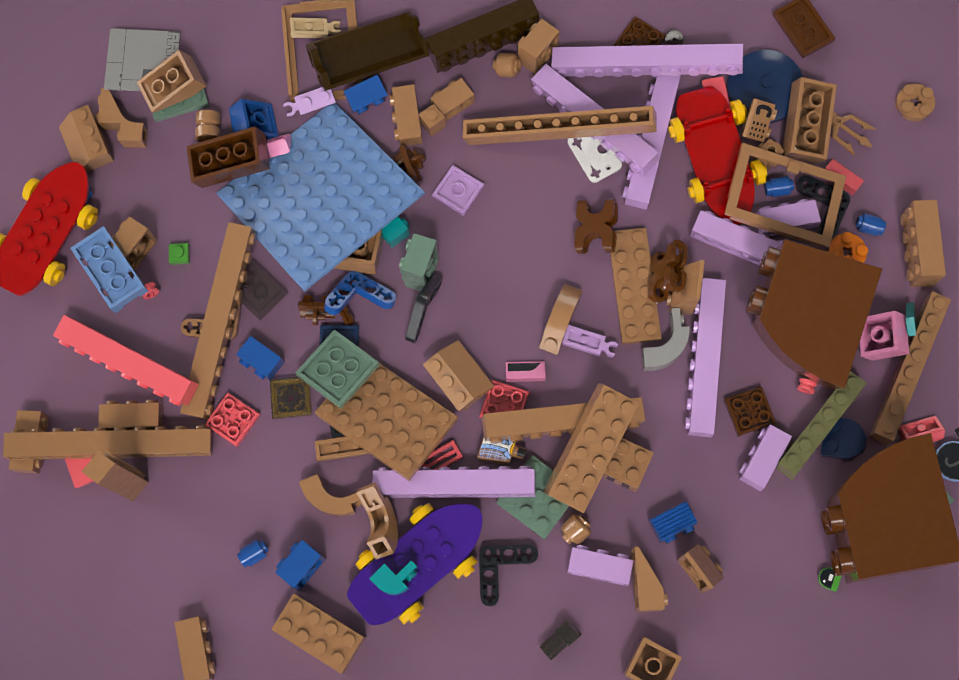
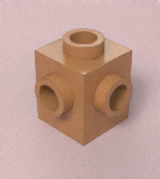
(771, 146)

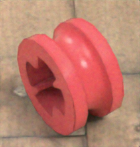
(152, 291)
(806, 386)

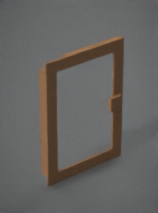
(290, 58)
(774, 226)

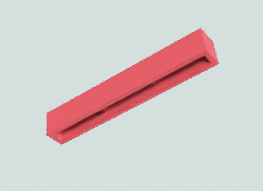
(126, 360)

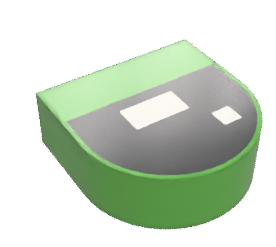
(828, 579)

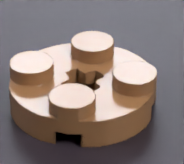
(920, 93)

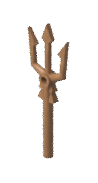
(837, 122)

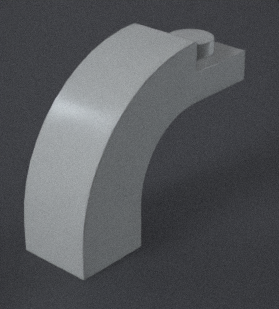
(661, 357)

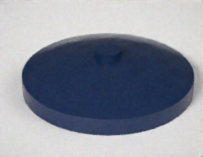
(767, 78)

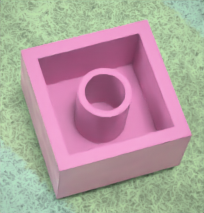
(884, 336)

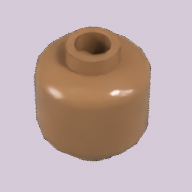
(507, 65)
(576, 529)

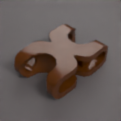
(596, 226)
(667, 271)

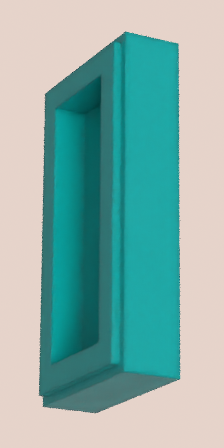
(911, 319)

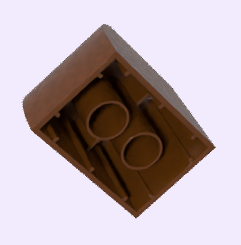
(813, 310)
(892, 515)

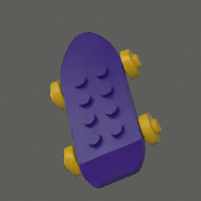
(434, 545)

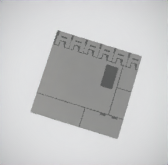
(136, 54)

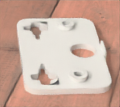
(590, 157)

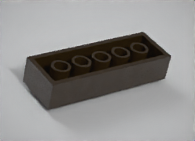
(482, 34)

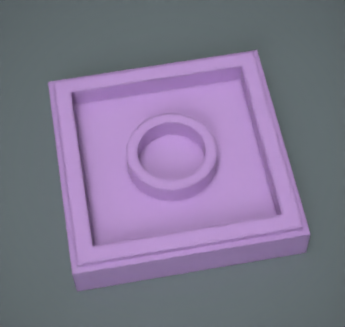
(458, 190)

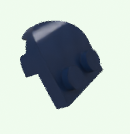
(844, 441)

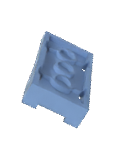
(109, 269)

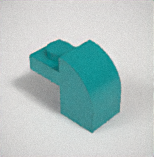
(392, 583)

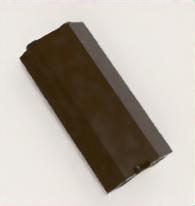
(367, 50)

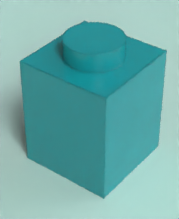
(395, 231)

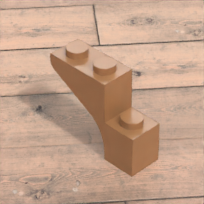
(111, 118)

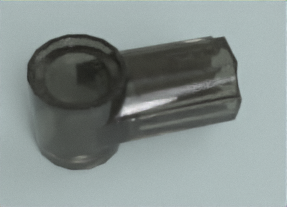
(563, 637)

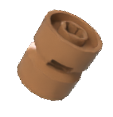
(208, 124)

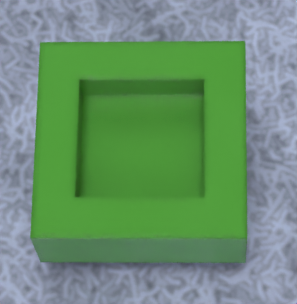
(179, 253)

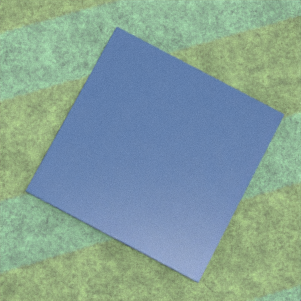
(321, 196)

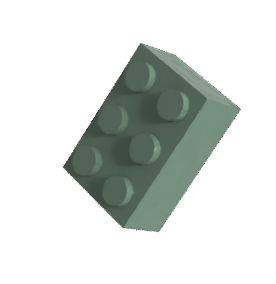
(419, 261)

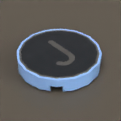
(949, 460)

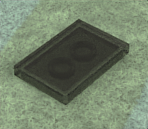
(260, 291)

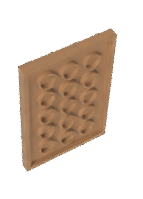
(391, 421)

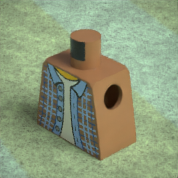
(501, 452)

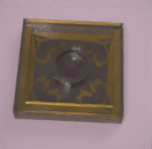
(290, 398)

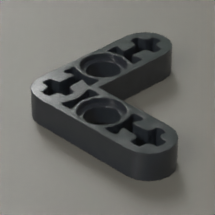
(824, 200)
(423, 300)
(493, 566)

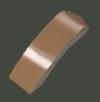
(560, 318)
(320, 499)
(382, 518)

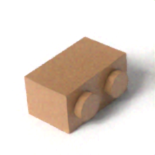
(453, 98)

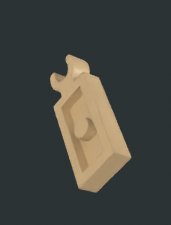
(313, 28)

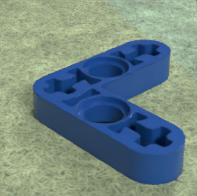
(360, 288)

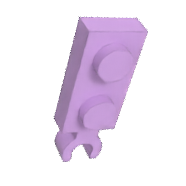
(311, 101)
(587, 341)

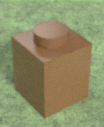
(432, 120)

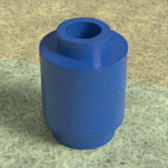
(779, 186)
(870, 224)
(253, 553)

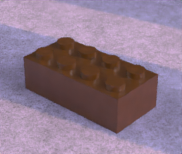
(228, 157)

